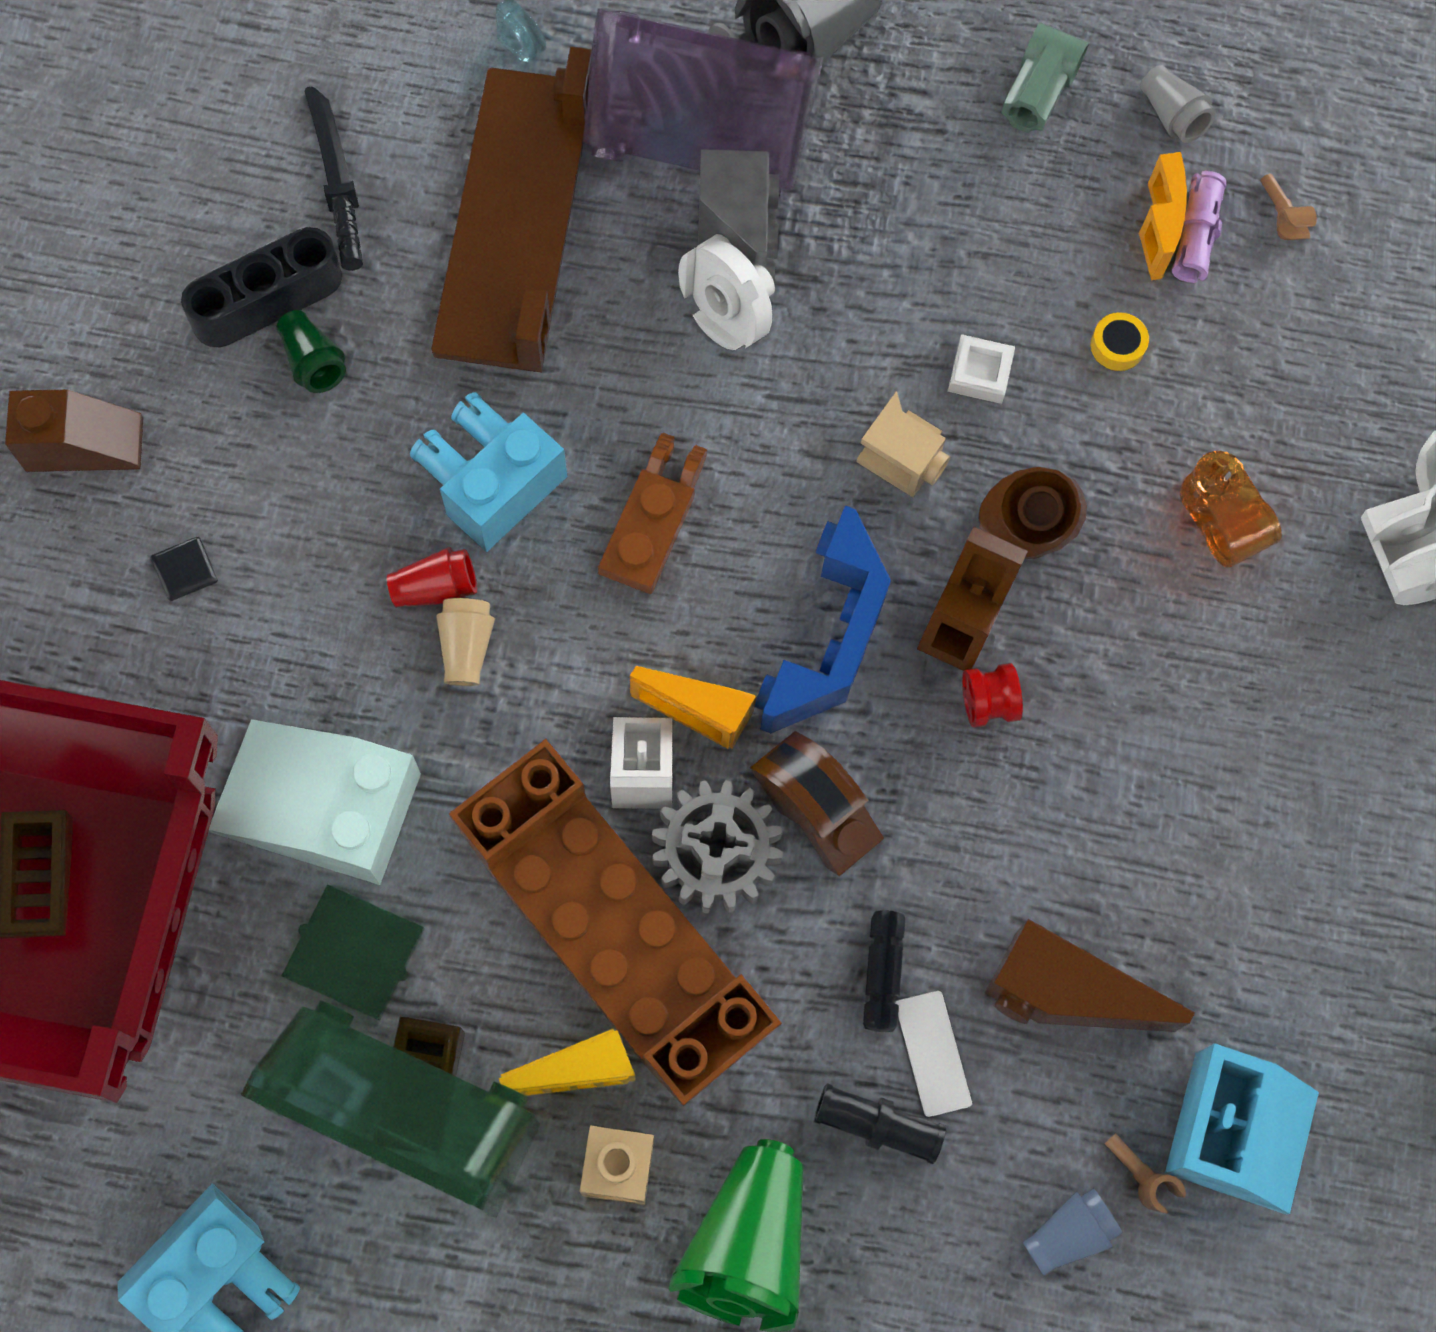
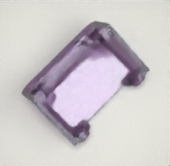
(682, 90)

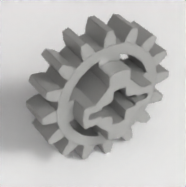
(694, 840)

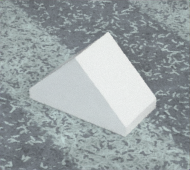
(641, 763)

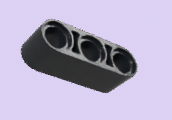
(276, 264)

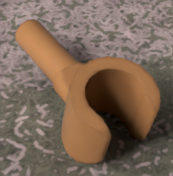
(1291, 221)
(1146, 1177)

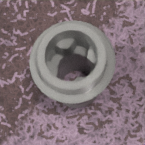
(1180, 106)

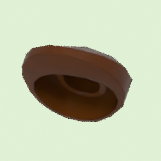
(1034, 510)

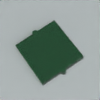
(353, 952)

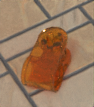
(1230, 511)

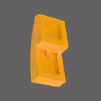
(1167, 214)

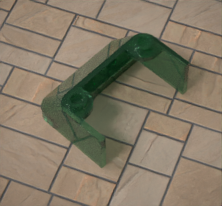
(395, 1107)

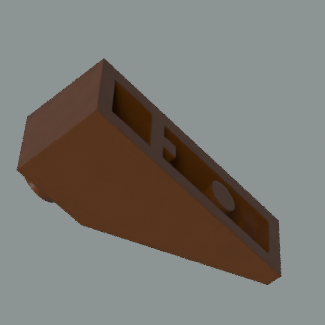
(1065, 985)

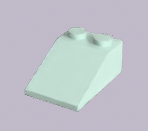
(317, 798)

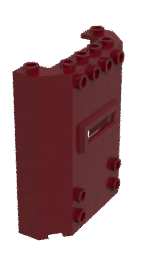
(140, 827)

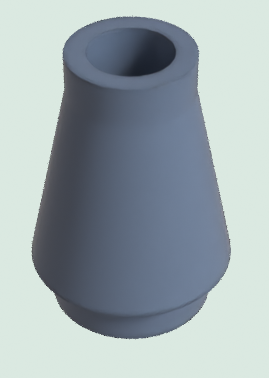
(1073, 1232)

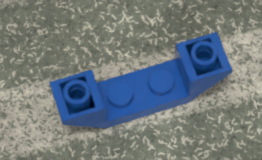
(804, 692)

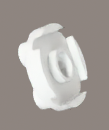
(728, 293)

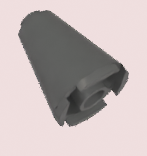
(804, 24)

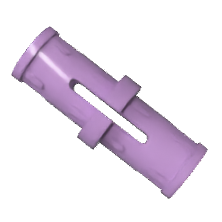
(1200, 227)

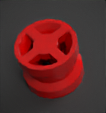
(992, 695)

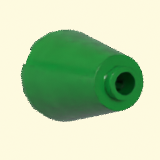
(749, 1243)

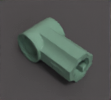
(1047, 68)

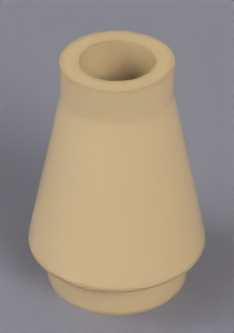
(464, 638)

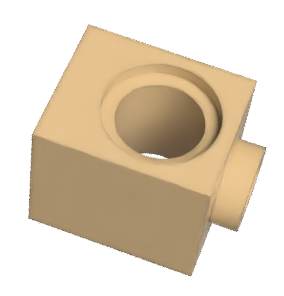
(617, 1165)

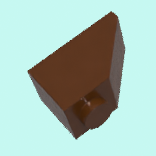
(71, 432)

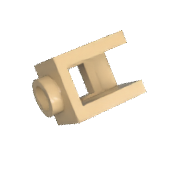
(903, 449)

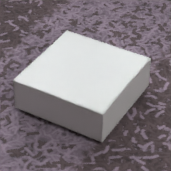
(981, 369)

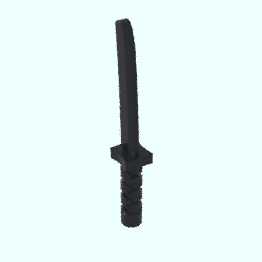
(340, 191)

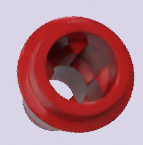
(433, 579)

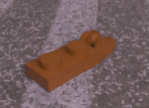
(651, 519)

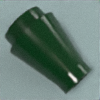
(311, 354)

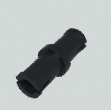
(880, 1123)

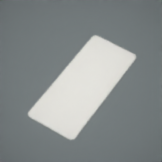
(933, 1054)

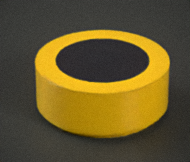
(1119, 341)

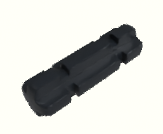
(884, 971)

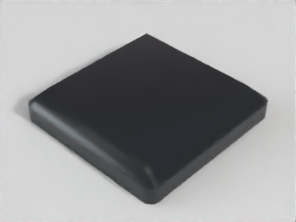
(184, 568)

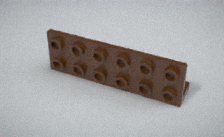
(514, 217)

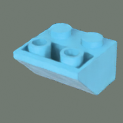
(1243, 1128)

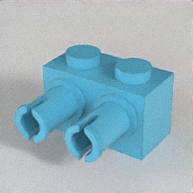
(502, 480)
(192, 1260)

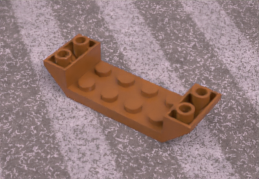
(612, 924)

